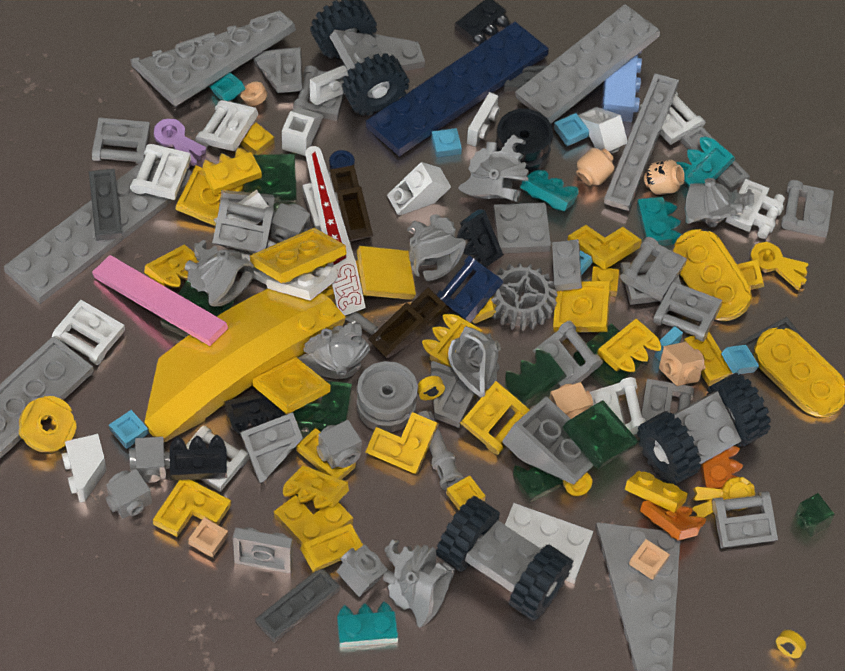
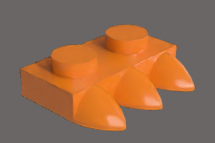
(720, 468)
(678, 524)

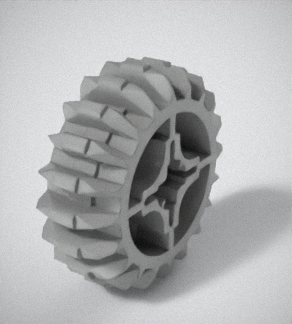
(535, 304)

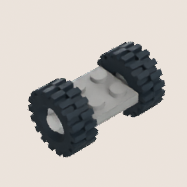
(373, 77)
(723, 418)
(505, 556)

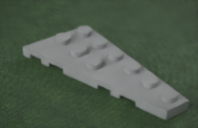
(209, 57)
(643, 603)

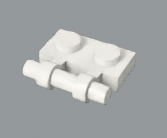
(751, 213)

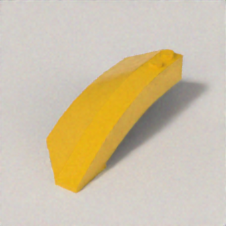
(260, 335)

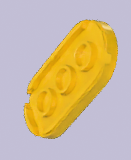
(714, 272)
(800, 372)

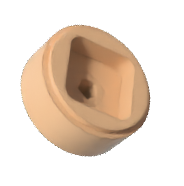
(254, 94)

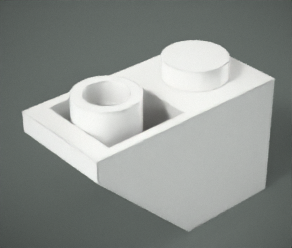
(300, 130)
(419, 189)
(87, 464)

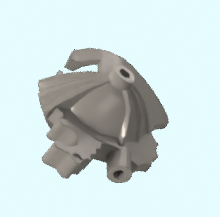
(495, 170)
(714, 202)
(434, 246)
(217, 273)
(336, 351)
(475, 359)
(417, 580)

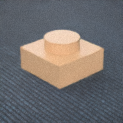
(208, 537)
(649, 559)

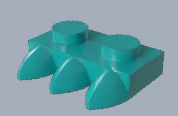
(707, 164)
(550, 190)
(656, 220)
(366, 626)

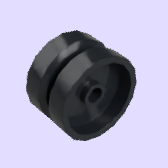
(532, 128)

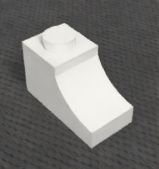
(605, 129)

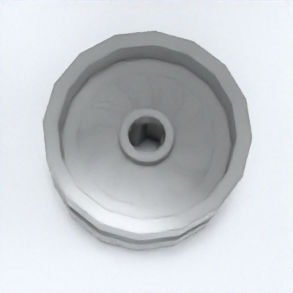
(386, 396)

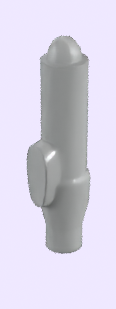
(366, 325)

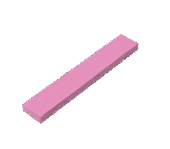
(160, 300)

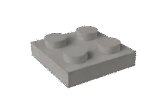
(522, 227)
(263, 549)

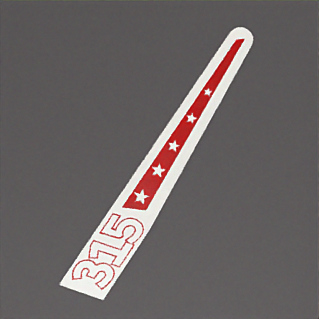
(347, 284)

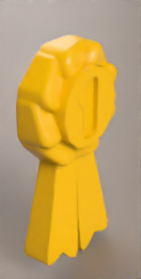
(771, 259)
(732, 488)

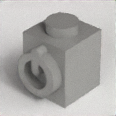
(289, 222)
(339, 445)
(149, 458)
(128, 493)
(361, 569)

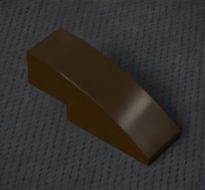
(351, 202)
(409, 323)

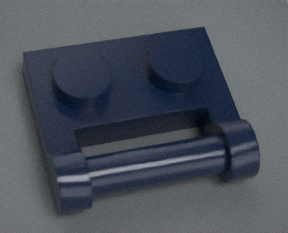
(474, 293)

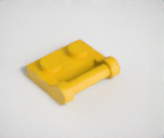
(489, 411)

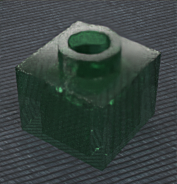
(814, 515)

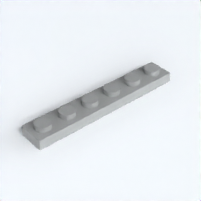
(641, 142)

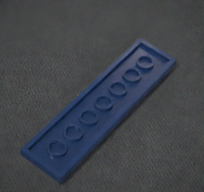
(456, 88)

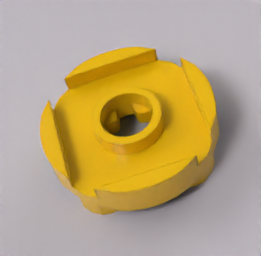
(32, 430)

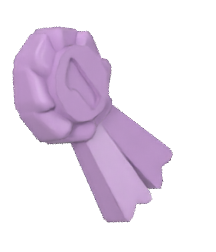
(172, 134)

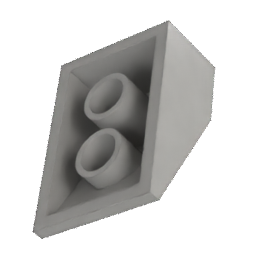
(545, 445)

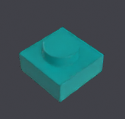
(228, 87)

